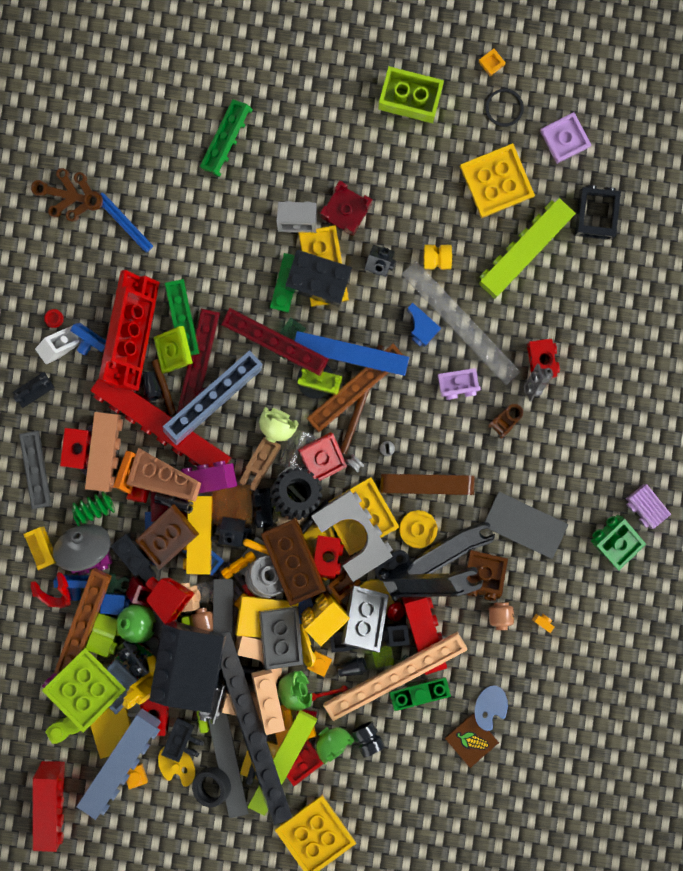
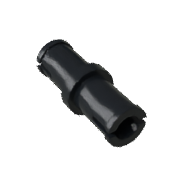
(166, 500)

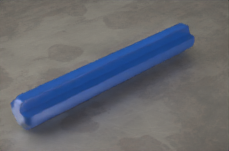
(125, 223)

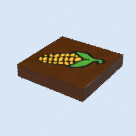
(471, 740)

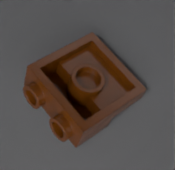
(490, 570)

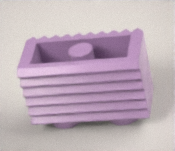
(647, 506)

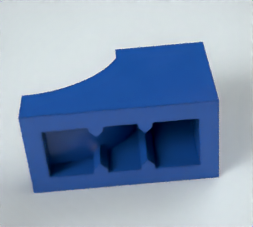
(424, 327)

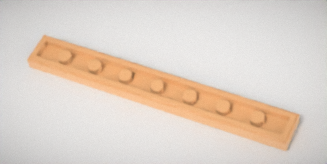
(395, 676)

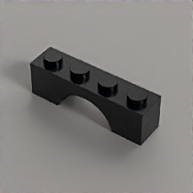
(392, 636)

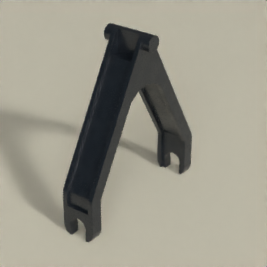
(416, 575)

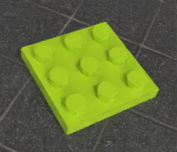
(84, 690)

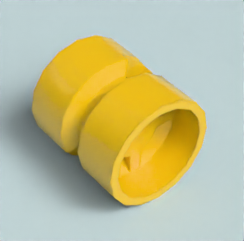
(437, 257)

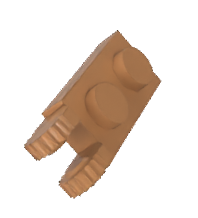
(260, 462)

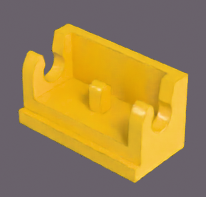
(40, 547)

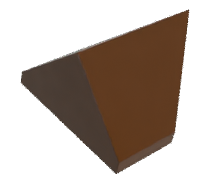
(341, 588)

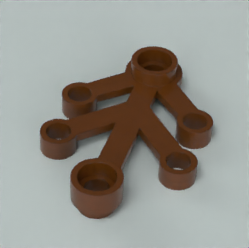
(71, 195)

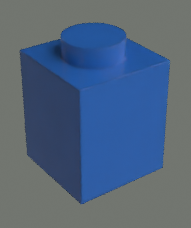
(114, 603)

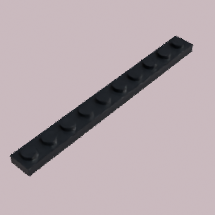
(253, 733)

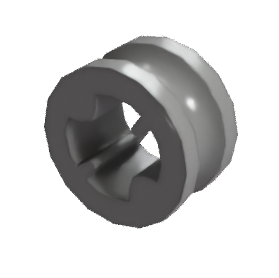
(355, 462)

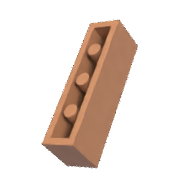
(103, 451)

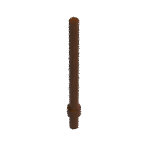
(355, 418)

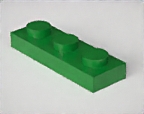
(283, 298)

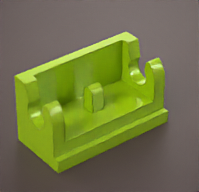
(326, 382)

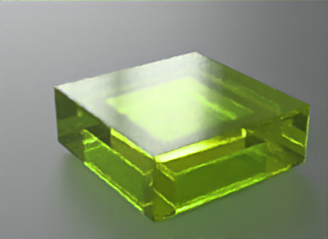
(384, 657)

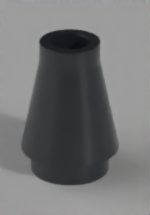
(151, 387)
(354, 667)

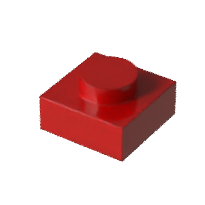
(138, 495)

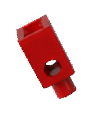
(168, 598)

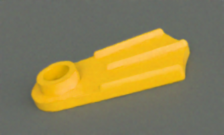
(308, 656)

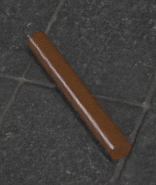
(163, 385)

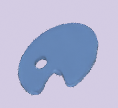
(494, 702)

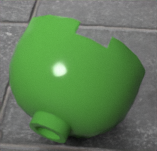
(136, 623)
(293, 691)
(332, 743)

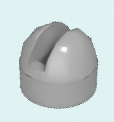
(383, 448)

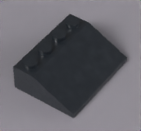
(187, 667)

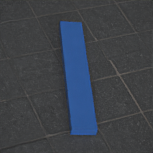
(354, 353)

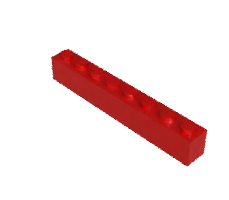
(152, 421)

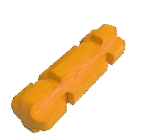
(238, 565)

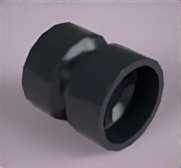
(369, 741)

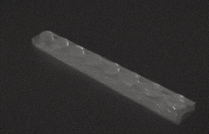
(460, 323)

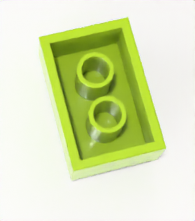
(410, 94)

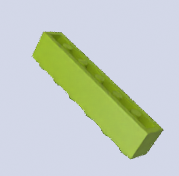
(527, 248)

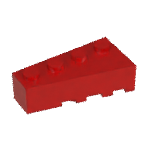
(423, 625)
(48, 805)

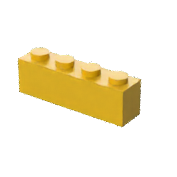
(199, 550)

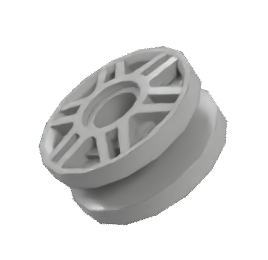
(256, 581)

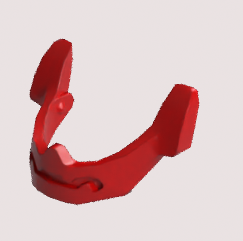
(50, 601)

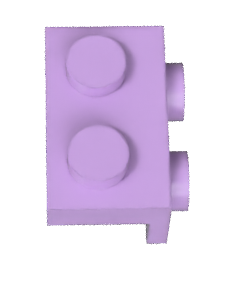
(458, 383)

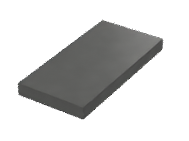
(525, 525)

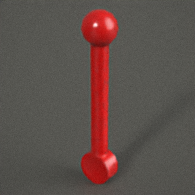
(344, 688)

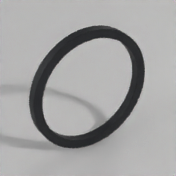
(504, 124)

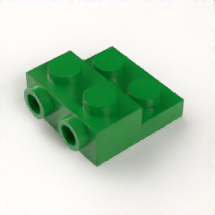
(617, 541)

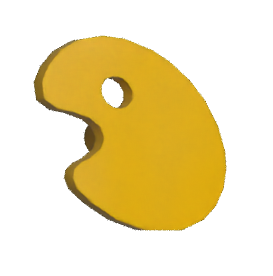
(170, 767)

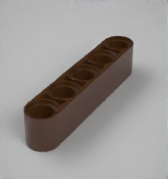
(427, 484)

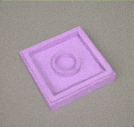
(565, 137)

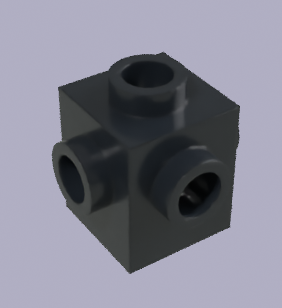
(380, 261)

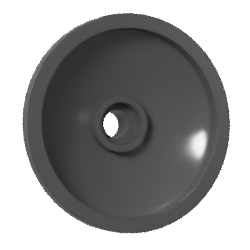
(81, 547)

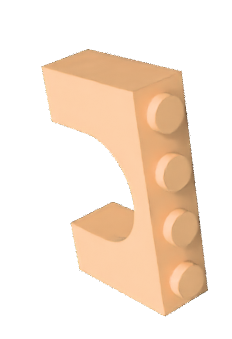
(251, 648)

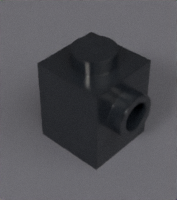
(231, 531)

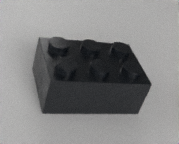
(318, 278)

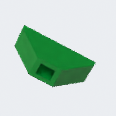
(420, 693)

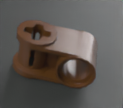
(505, 420)

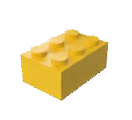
(323, 618)

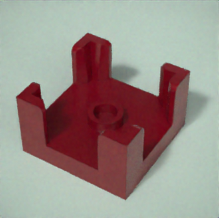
(346, 209)

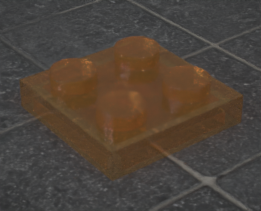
(232, 503)

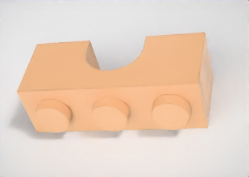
(268, 701)

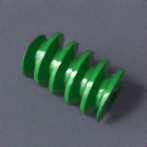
(92, 508)

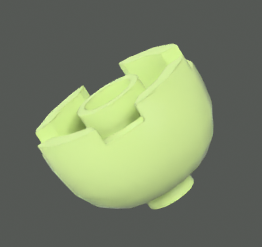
(277, 425)

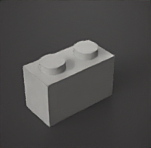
(297, 217)

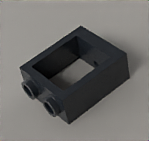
(597, 232)

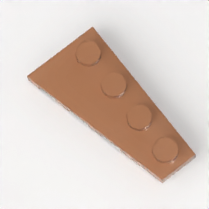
(157, 476)

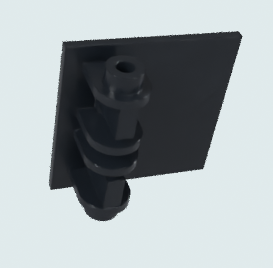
(137, 668)

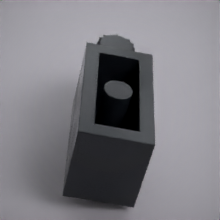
(134, 557)

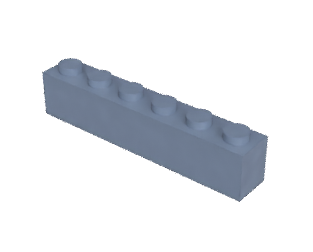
(212, 398)
(119, 763)

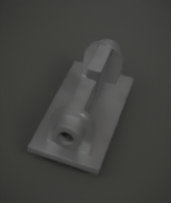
(537, 382)
(219, 695)

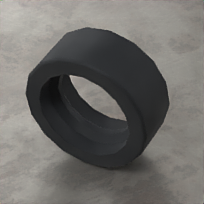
(201, 795)

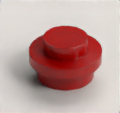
(53, 318)
(395, 611)

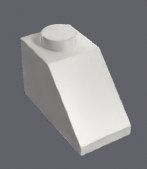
(57, 345)

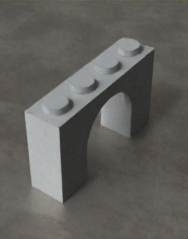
(375, 550)

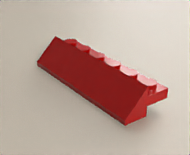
(129, 331)

